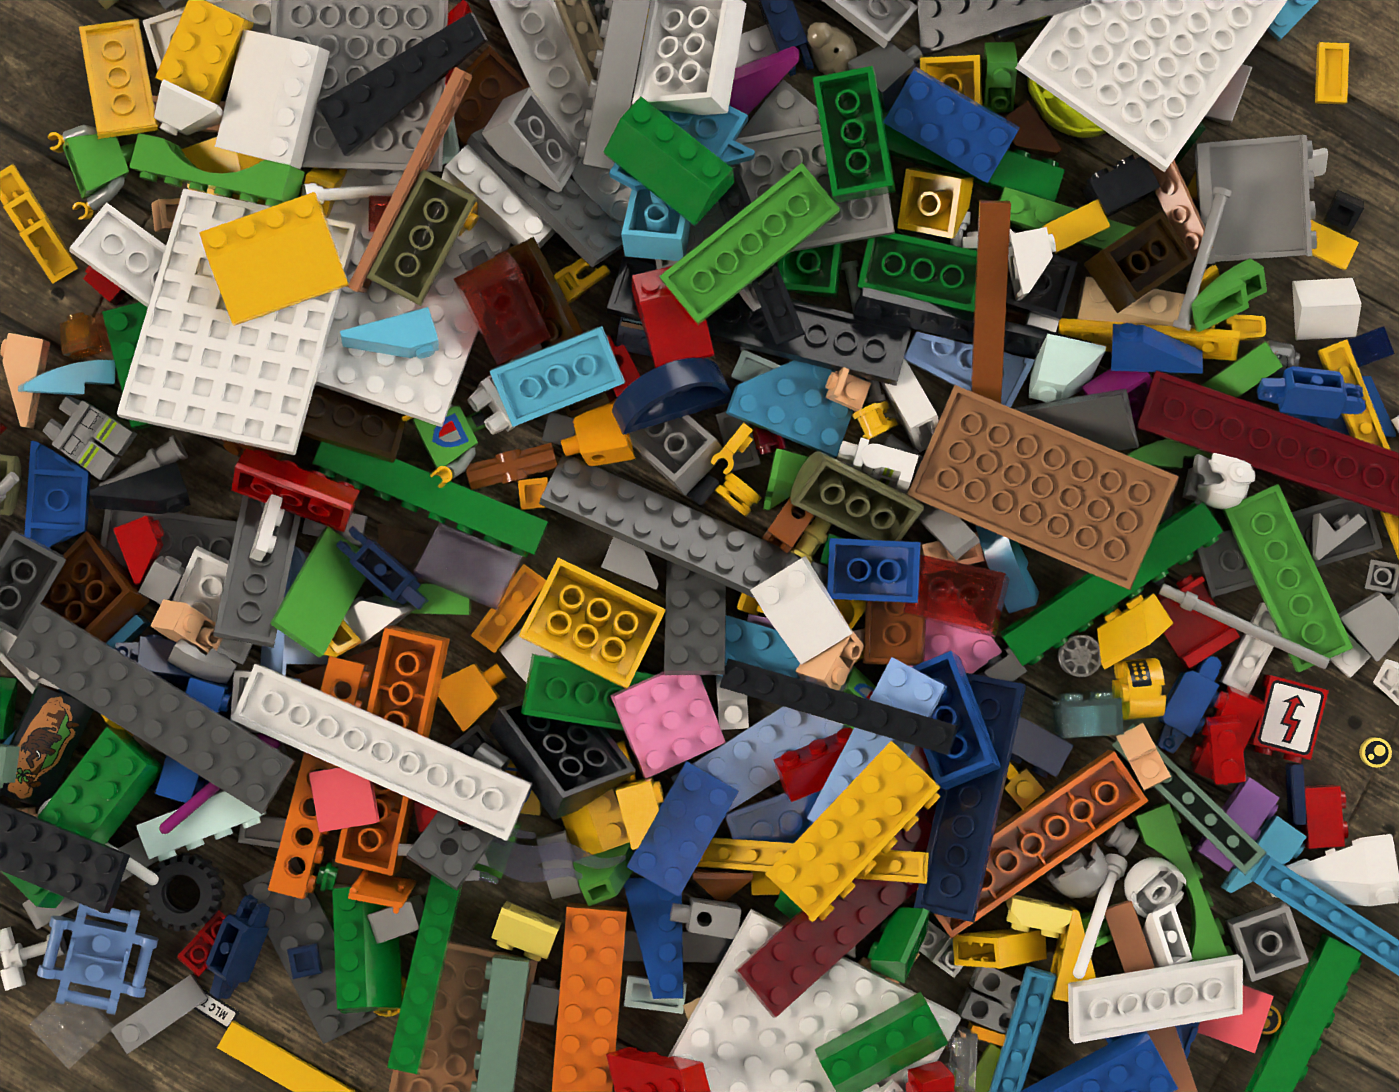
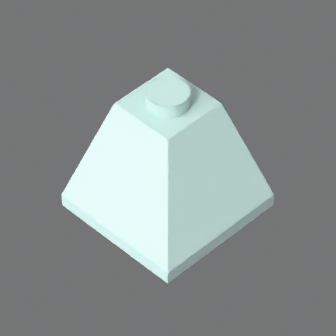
(1063, 367)

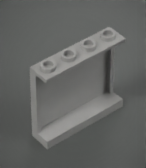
(1269, 196)

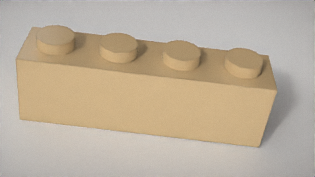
(1153, 308)

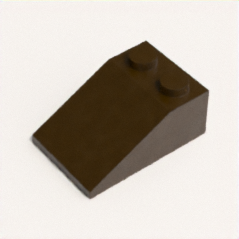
(1139, 262)

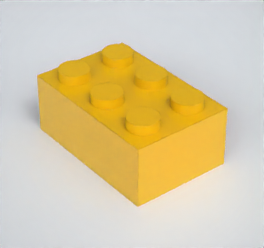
(203, 50)

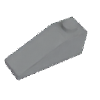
(159, 1013)

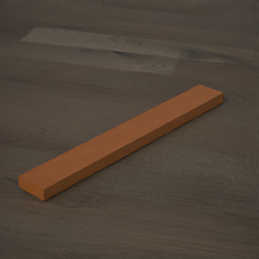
(990, 298)

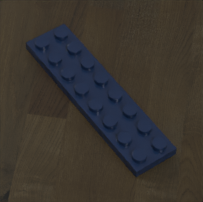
(969, 811)

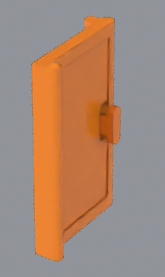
(381, 889)

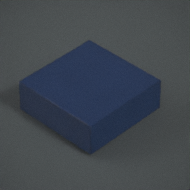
(305, 960)

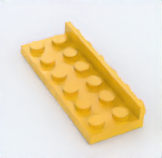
(854, 832)

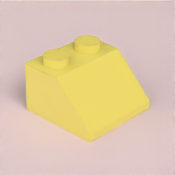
(525, 931)

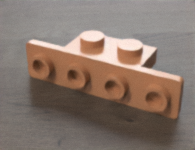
(1179, 206)

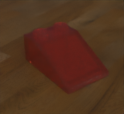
(502, 307)
(959, 595)

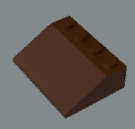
(94, 590)

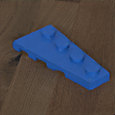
(657, 936)

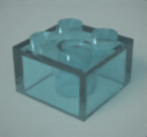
(1088, 716)

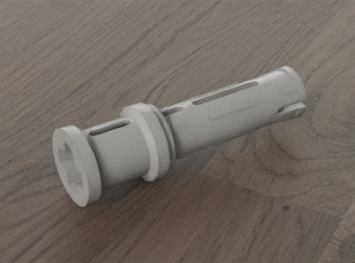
(155, 458)

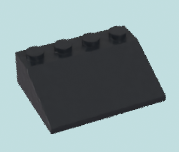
(560, 758)

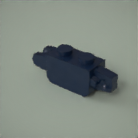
(785, 28)
(383, 570)
(153, 654)
(237, 946)

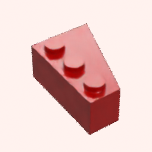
(651, 1072)

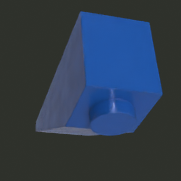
(1148, 350)

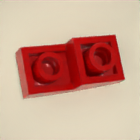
(198, 950)

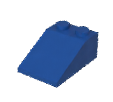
(873, 570)

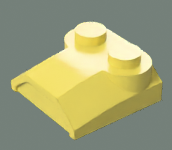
(1038, 914)

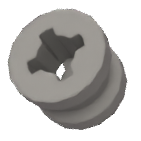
(1121, 838)

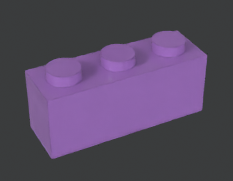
(1247, 807)

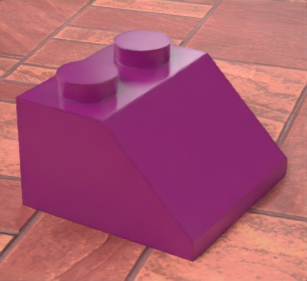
(1134, 382)

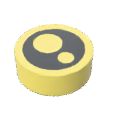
(1375, 752)

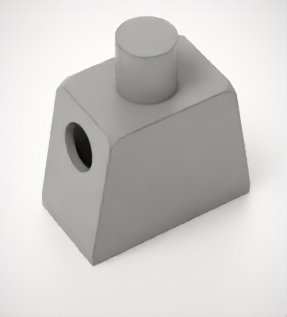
(1374, 623)
(721, 920)

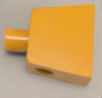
(599, 438)
(470, 693)

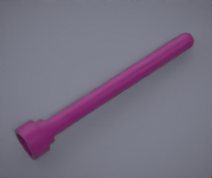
(202, 796)

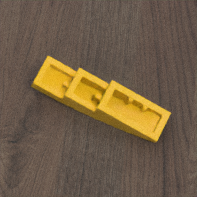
(34, 225)

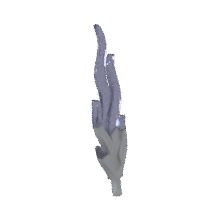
(521, 860)

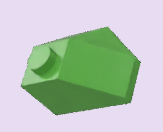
(782, 476)

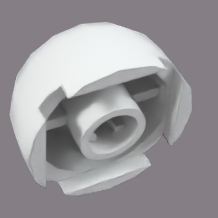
(1153, 885)

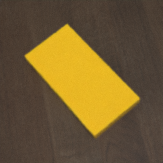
(118, 78)

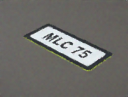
(217, 1011)

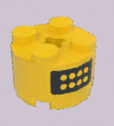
(1140, 688)

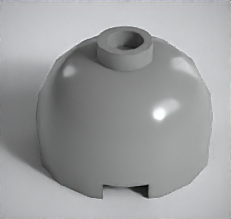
(1080, 873)

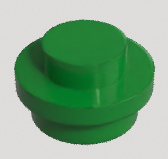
(327, 877)

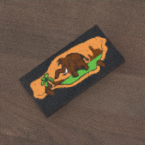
(46, 742)

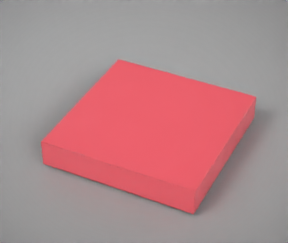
(342, 799)
(1243, 1029)

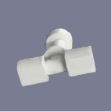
(15, 957)

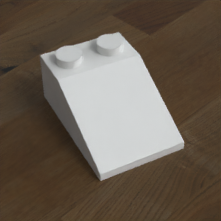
(801, 610)

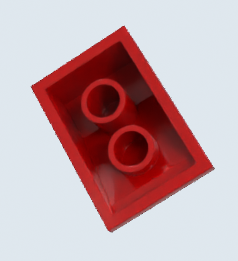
(666, 323)

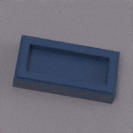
(1295, 793)

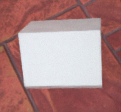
(1325, 308)

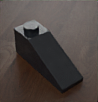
(148, 492)

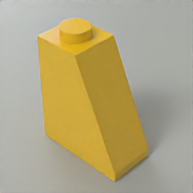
(999, 948)

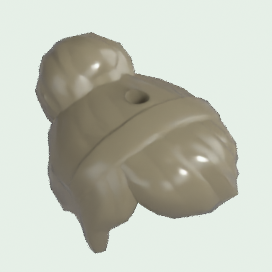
(821, 45)

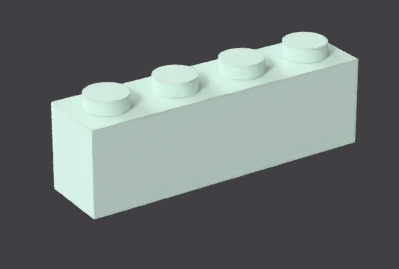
(211, 818)

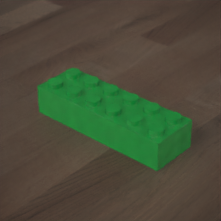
(97, 797)

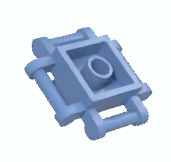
(97, 957)

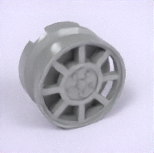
(1080, 656)

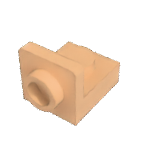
(847, 389)

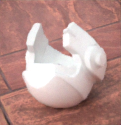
(1223, 480)

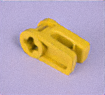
(578, 286)
(1250, 326)
(873, 419)

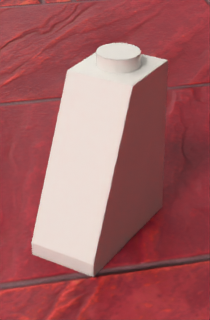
(912, 408)

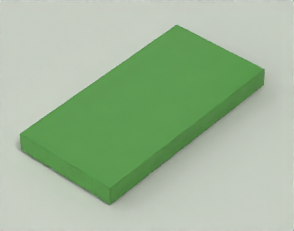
(319, 595)

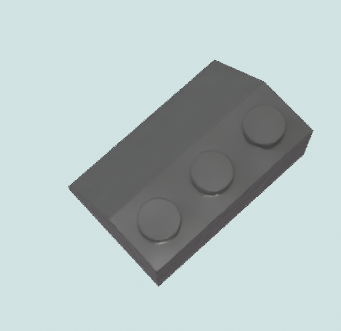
(25, 578)

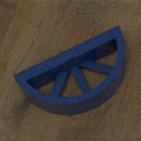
(671, 393)

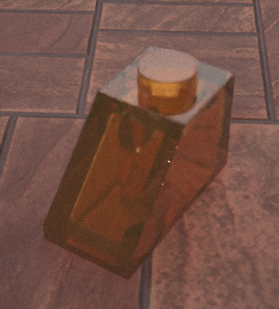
(80, 336)

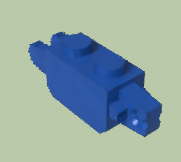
(1312, 393)
(1188, 702)

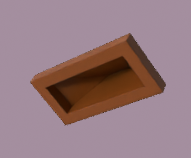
(722, 882)

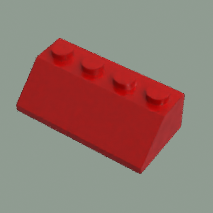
(302, 491)

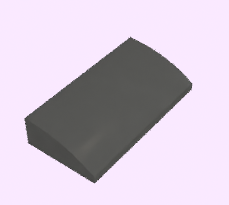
(1097, 417)

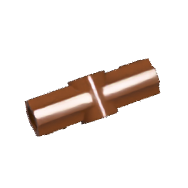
(511, 466)

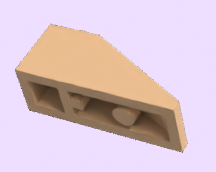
(22, 360)

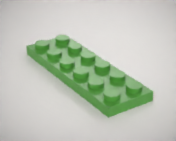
(750, 243)
(1287, 575)

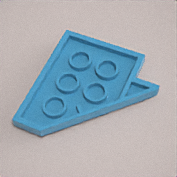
(713, 131)
(794, 406)

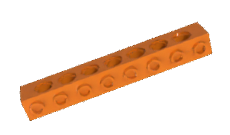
(283, 877)

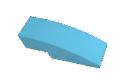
(71, 378)

